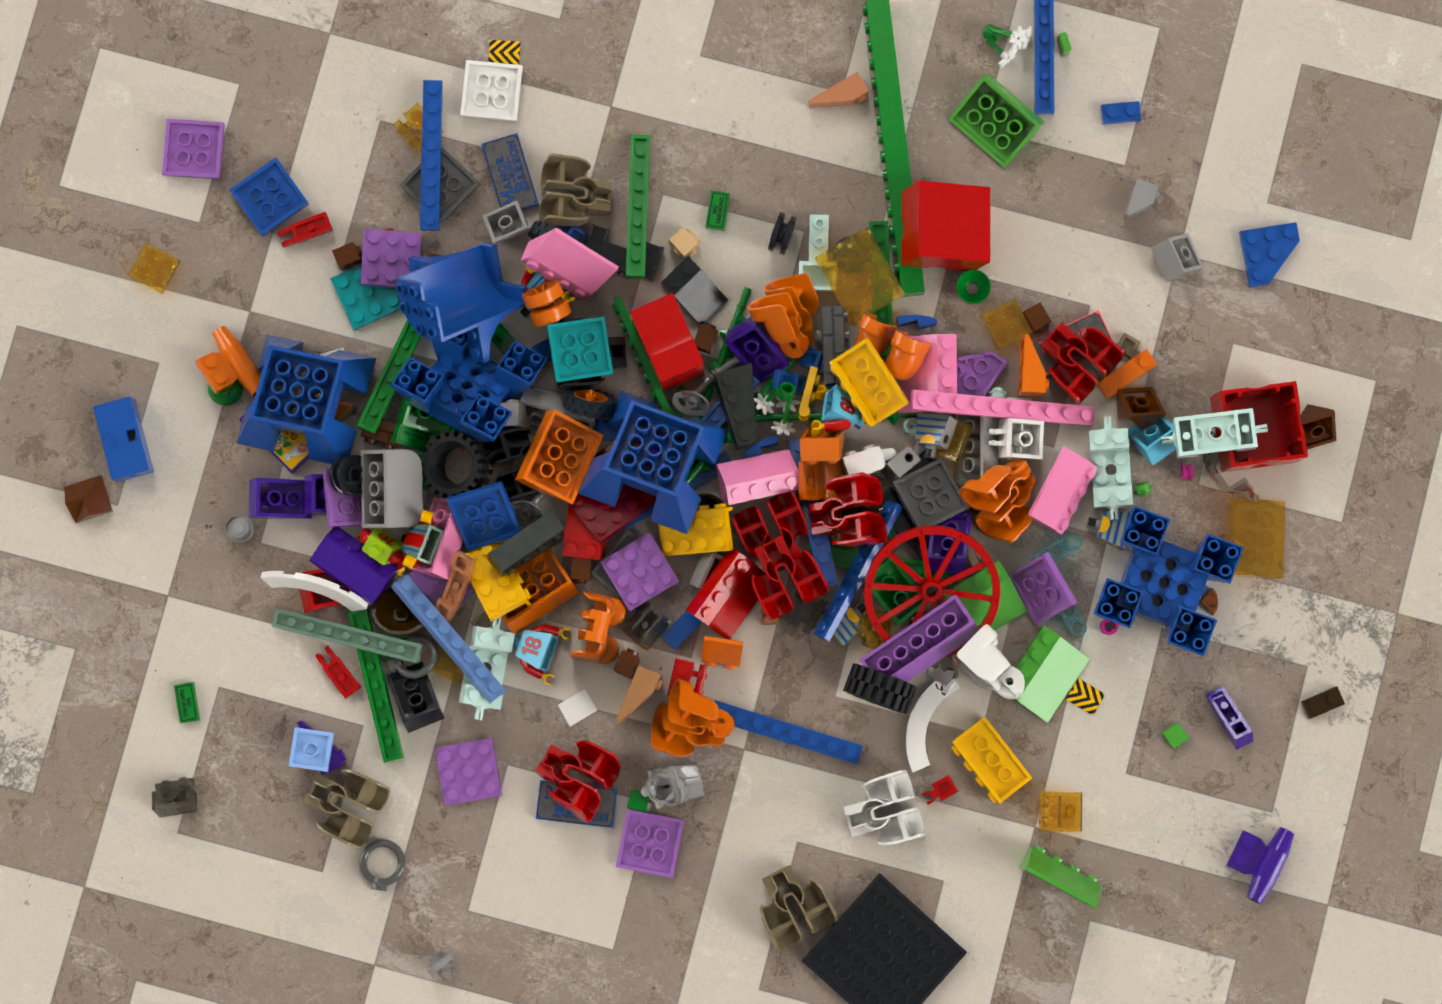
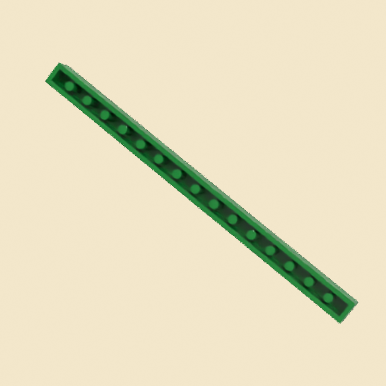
(892, 130)

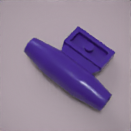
(1262, 861)

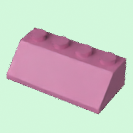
(757, 477)
(1062, 491)
(449, 544)

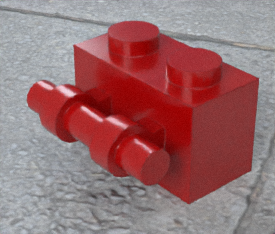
(684, 671)

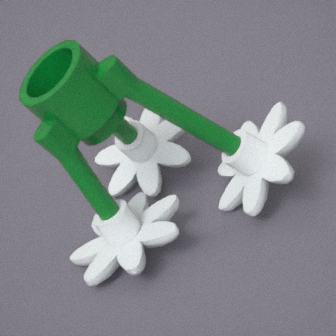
(995, 33)
(785, 396)

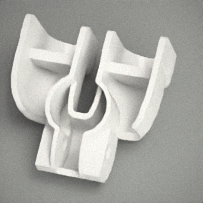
(989, 666)
(880, 793)

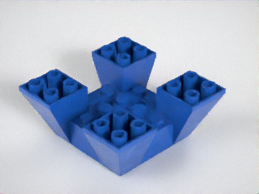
(468, 391)
(270, 411)
(684, 439)
(1212, 561)

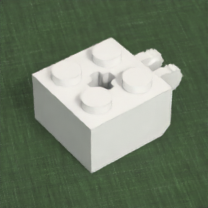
(1019, 439)
(869, 460)

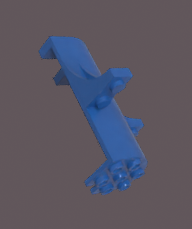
(459, 296)

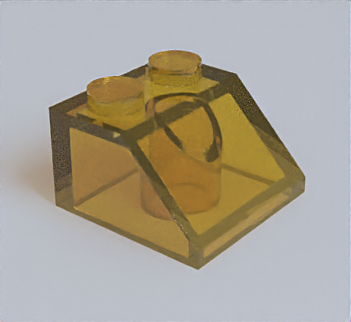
(1060, 811)

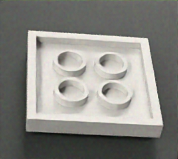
(491, 91)

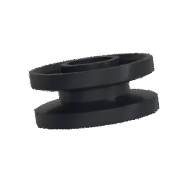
(782, 233)
(341, 475)

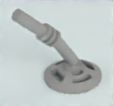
(693, 398)
(528, 509)

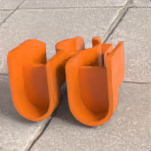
(788, 312)
(906, 353)
(1001, 499)
(599, 646)
(688, 721)

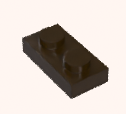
(1322, 702)

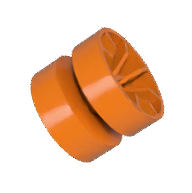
(546, 303)

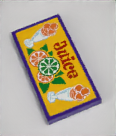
(290, 449)

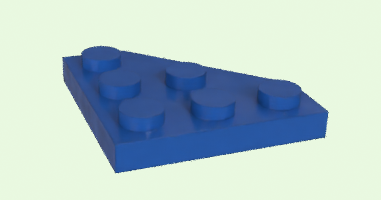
(1267, 250)

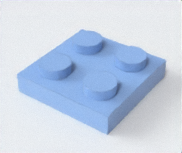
(311, 749)

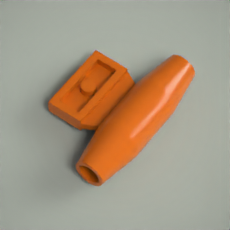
(229, 365)
(814, 479)

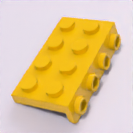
(868, 383)
(707, 533)
(495, 592)
(990, 760)

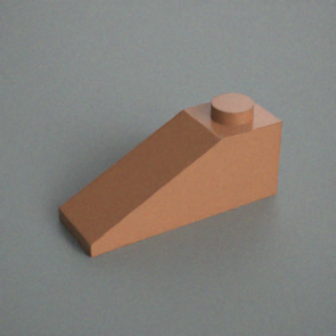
(844, 93)

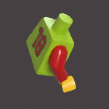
(382, 548)

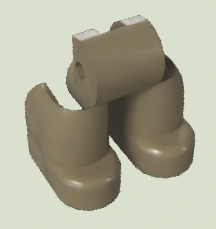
(571, 174)
(339, 822)
(810, 899)

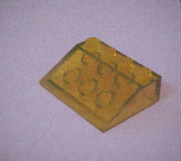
(860, 275)
(1260, 530)

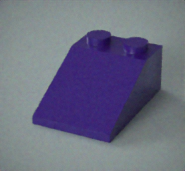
(754, 345)
(314, 495)
(276, 499)
(940, 545)

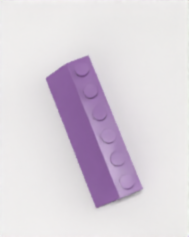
(924, 641)

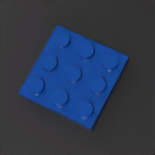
(269, 197)
(484, 515)

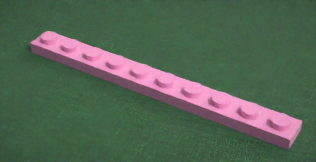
(1002, 408)

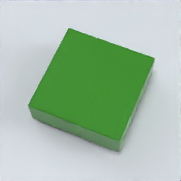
(1064, 44)
(1175, 735)

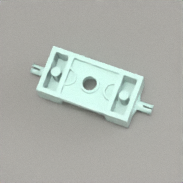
(1193, 435)
(1107, 448)
(489, 646)

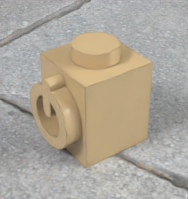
(684, 243)

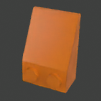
(1032, 376)
(822, 447)
(722, 652)

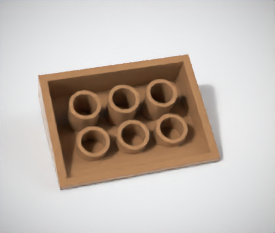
(642, 688)

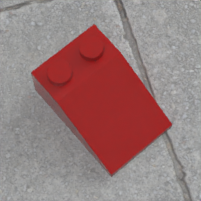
(579, 541)
(313, 601)

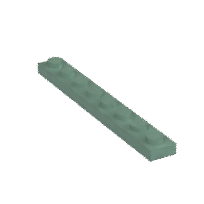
(347, 635)

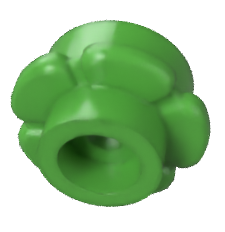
(1143, 488)

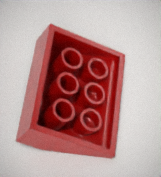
(726, 595)

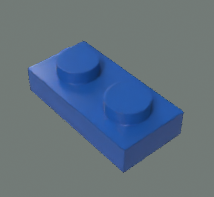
(1120, 112)

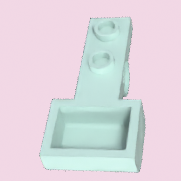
(817, 244)

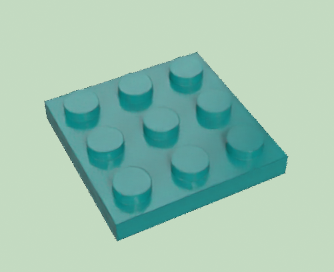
(364, 303)
(579, 349)

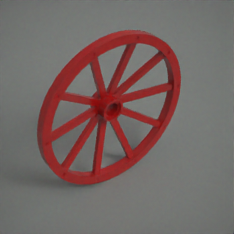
(959, 536)

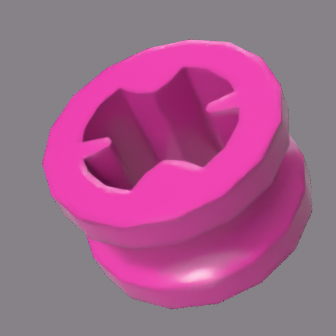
(1186, 472)
(1103, 630)

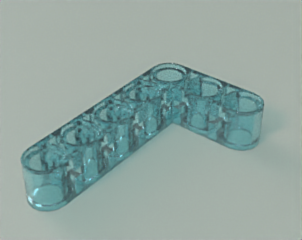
(1066, 549)

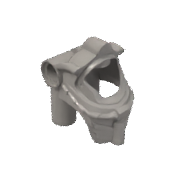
(680, 785)

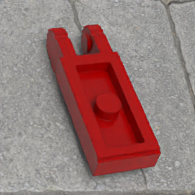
(306, 229)
(339, 674)

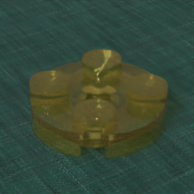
(868, 637)

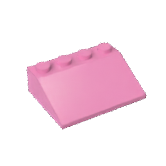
(569, 261)
(937, 371)

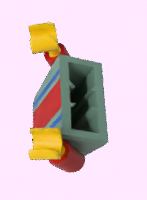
(421, 541)

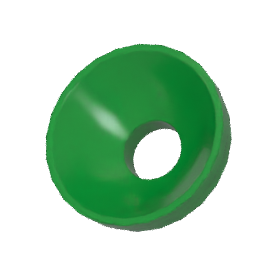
(973, 277)
(228, 397)

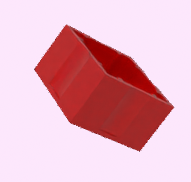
(945, 226)
(668, 342)
(1272, 405)

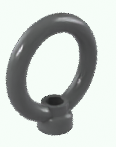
(398, 665)
(381, 883)

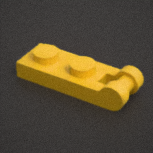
(808, 395)

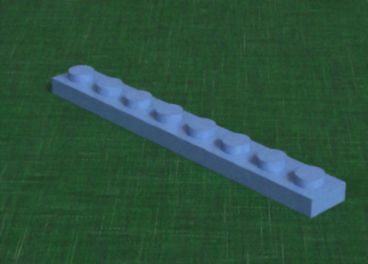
(448, 639)

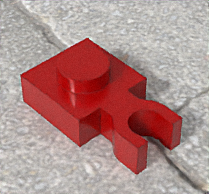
(942, 788)

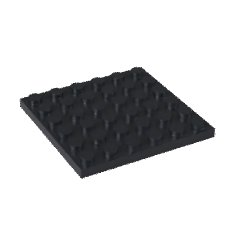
(884, 950)

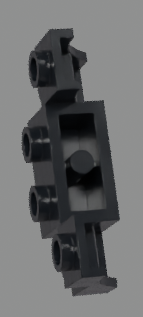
(616, 254)

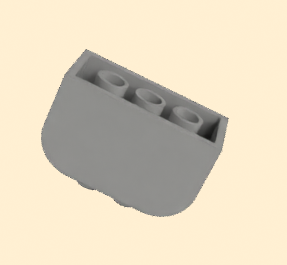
(391, 488)

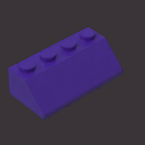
(344, 560)

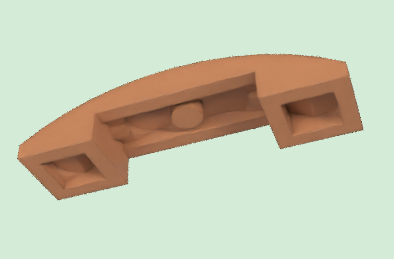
(456, 585)

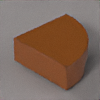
(1210, 601)

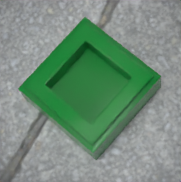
(637, 801)

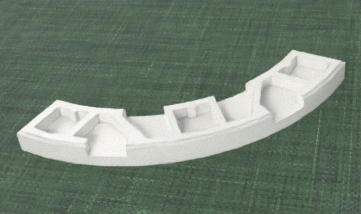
(317, 585)
(918, 725)

